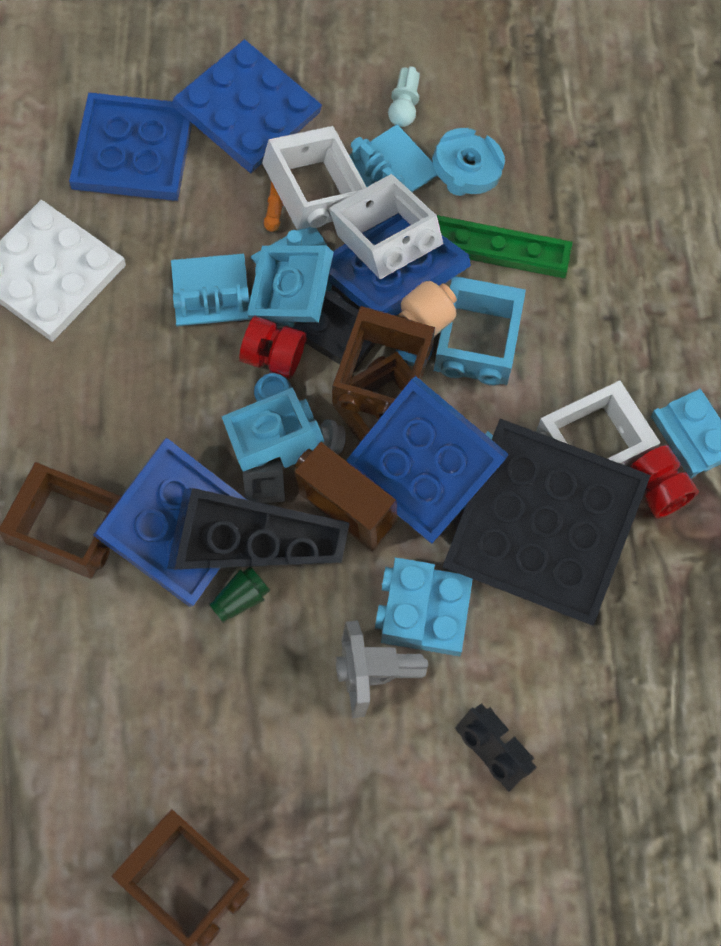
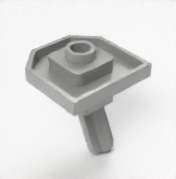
(371, 666)

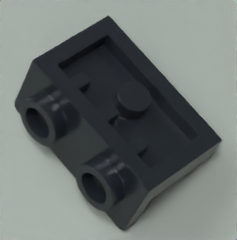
(333, 329)

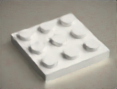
(52, 269)

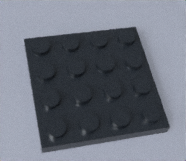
(548, 523)

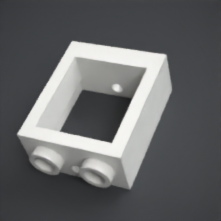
(308, 149)
(387, 199)
(622, 413)

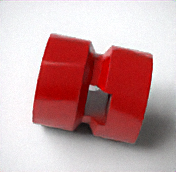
(285, 350)
(667, 487)

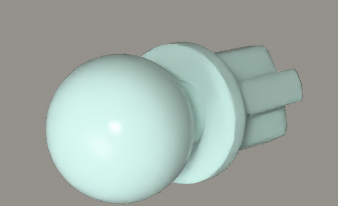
(405, 96)

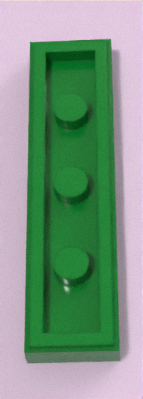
(508, 247)

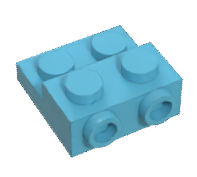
(290, 284)
(272, 429)
(424, 607)

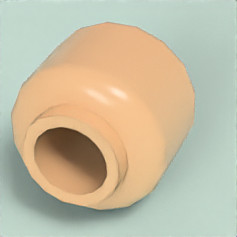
(430, 305)

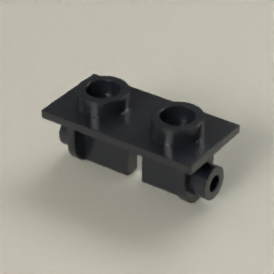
(506, 761)

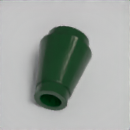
(239, 594)

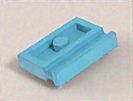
(691, 432)

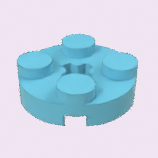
(463, 177)

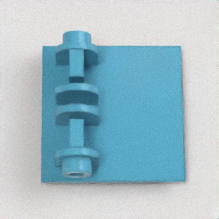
(392, 154)
(210, 289)

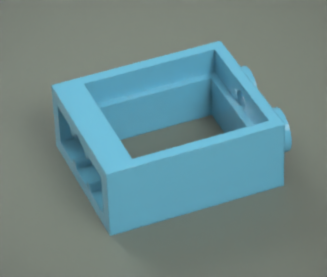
(490, 300)

